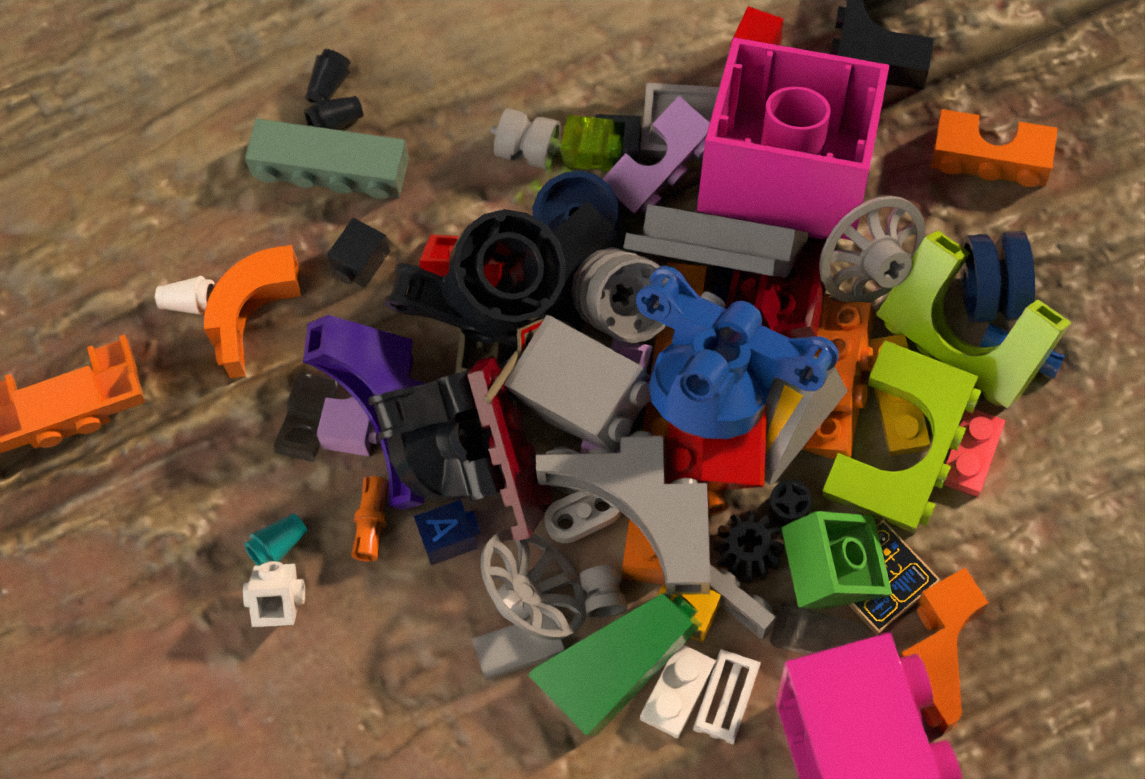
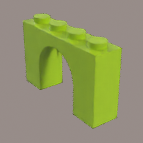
(918, 313)
(942, 396)

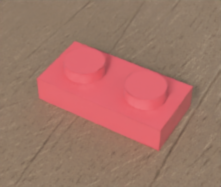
(975, 452)

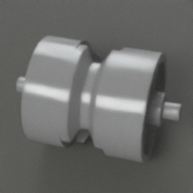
(520, 137)

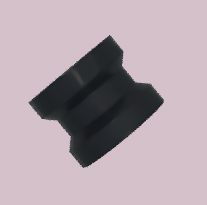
(791, 495)

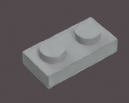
(750, 611)

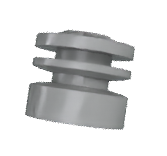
(597, 282)

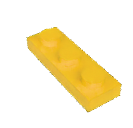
(901, 420)

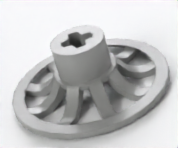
(880, 258)
(525, 594)

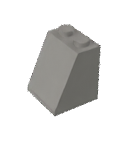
(579, 384)

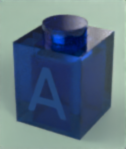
(447, 531)

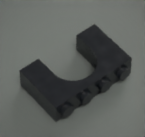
(865, 40)

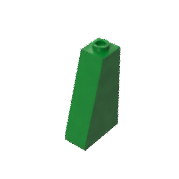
(613, 664)

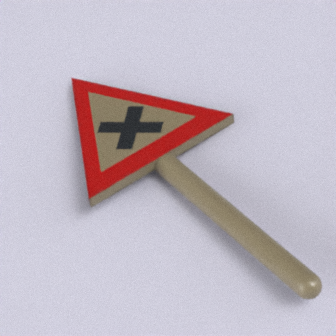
(524, 337)

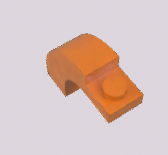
(241, 291)

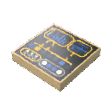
(907, 580)

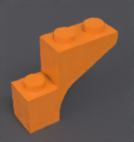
(947, 610)

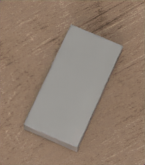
(514, 649)

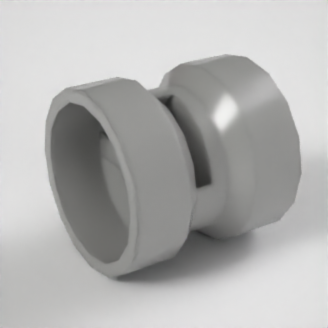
(603, 591)

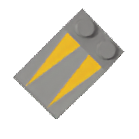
(795, 417)

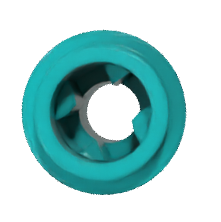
(275, 539)

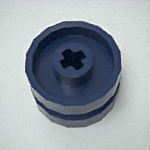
(568, 192)
(997, 276)

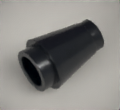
(327, 75)
(334, 113)

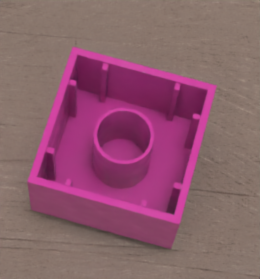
(791, 137)
(860, 715)

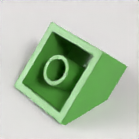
(835, 559)

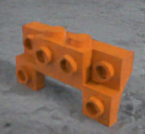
(850, 330)
(71, 401)

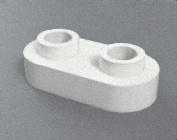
(581, 510)

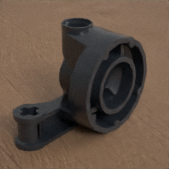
(466, 296)
(439, 439)

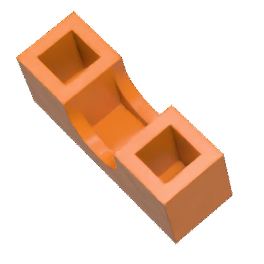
(963, 150)

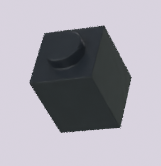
(358, 253)

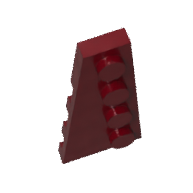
(510, 450)

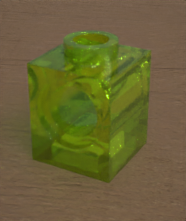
(590, 143)

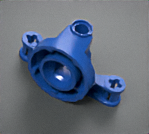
(722, 359)

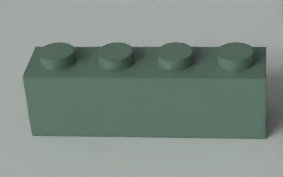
(327, 158)

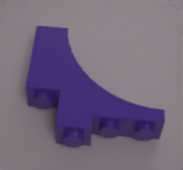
(366, 365)

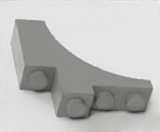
(633, 482)

